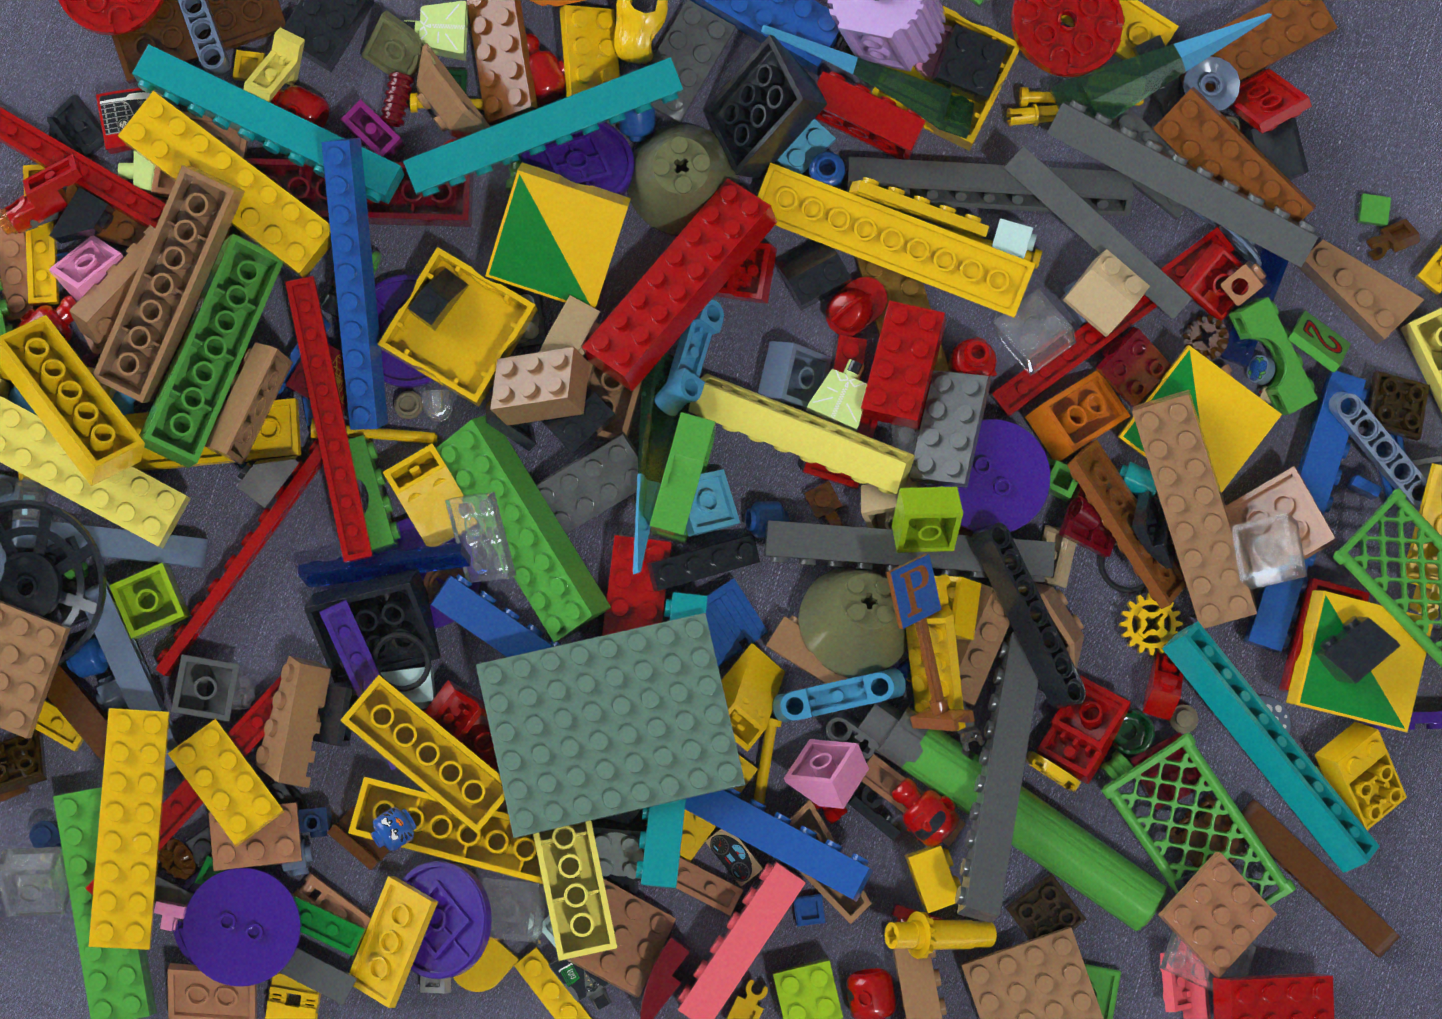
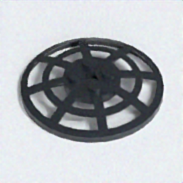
(45, 574)

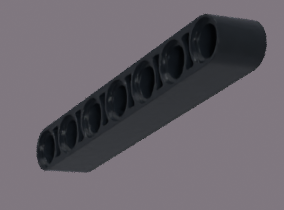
(1028, 615)

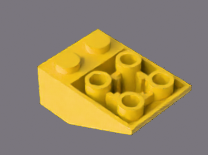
(422, 487)
(750, 694)
(1362, 773)

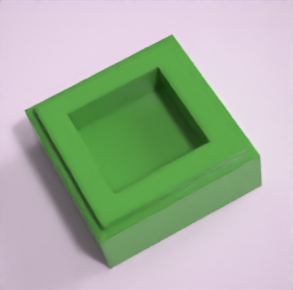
(1374, 210)

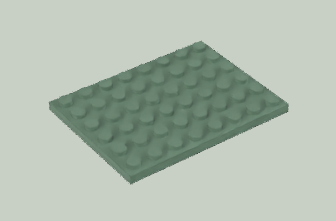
(610, 725)

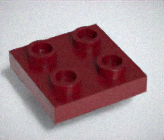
(1133, 366)
(1085, 526)
(1169, 772)

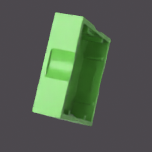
(681, 477)

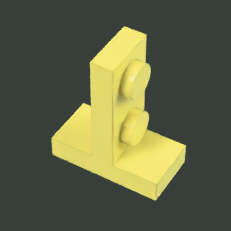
(278, 67)

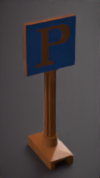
(915, 599)

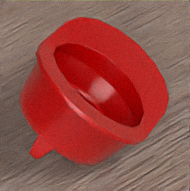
(856, 306)

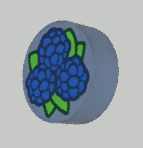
(1261, 370)

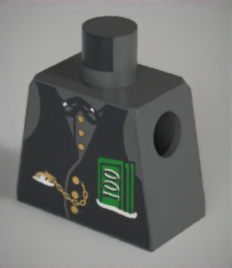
(581, 983)

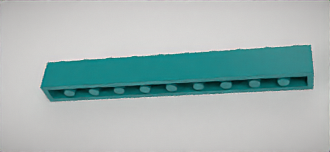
(255, 118)
(543, 126)
(1271, 747)
(665, 821)

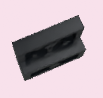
(1153, 530)

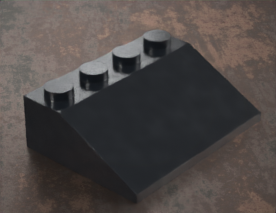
(764, 109)
(379, 608)

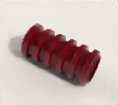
(396, 99)

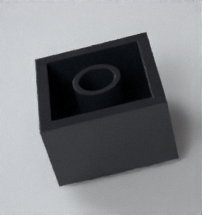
(969, 63)

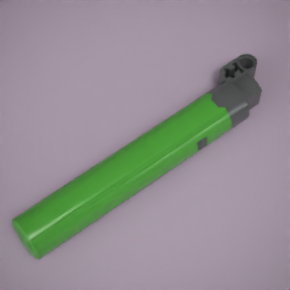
(1039, 828)

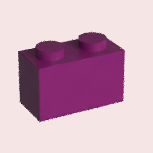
(372, 130)

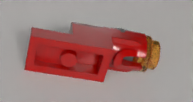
(43, 197)

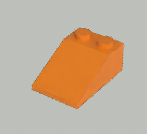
(1077, 416)

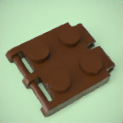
(1199, 838)

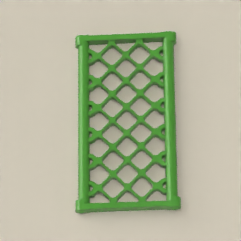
(1399, 607)
(1188, 743)

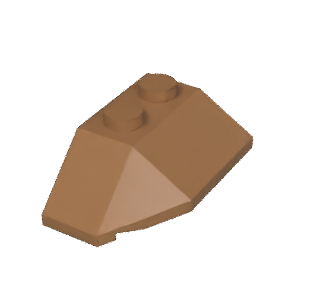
(446, 98)
(1067, 625)

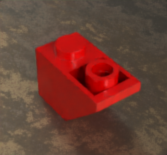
(1163, 688)

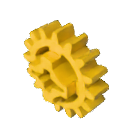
(1140, 615)

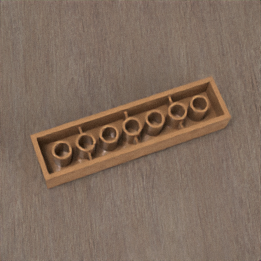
(168, 284)
(1193, 508)

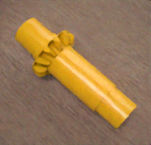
(924, 934)

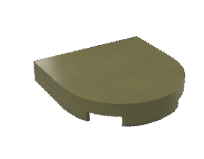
(393, 46)

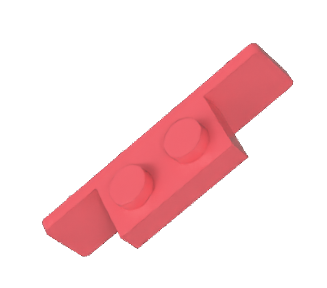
(1184, 996)

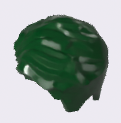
(1135, 733)

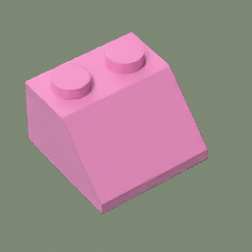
(85, 266)
(828, 772)

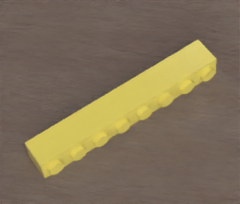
(803, 435)

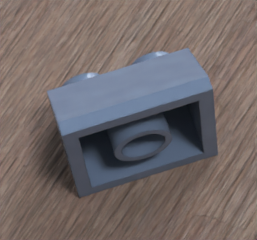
(793, 373)

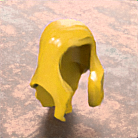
(636, 31)

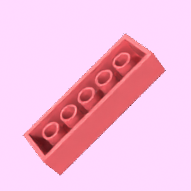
(742, 942)

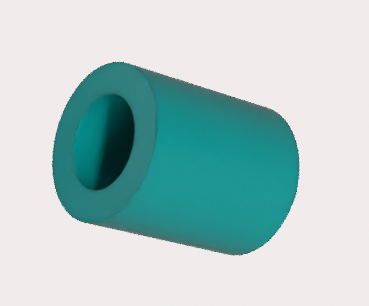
(1138, 478)

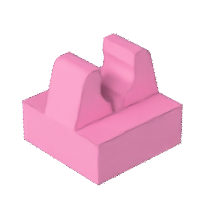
(170, 913)

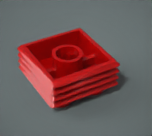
(1201, 280)

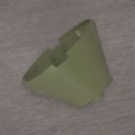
(669, 198)
(851, 622)

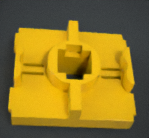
(281, 1009)

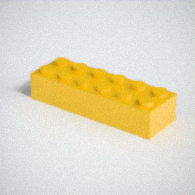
(69, 400)
(426, 753)

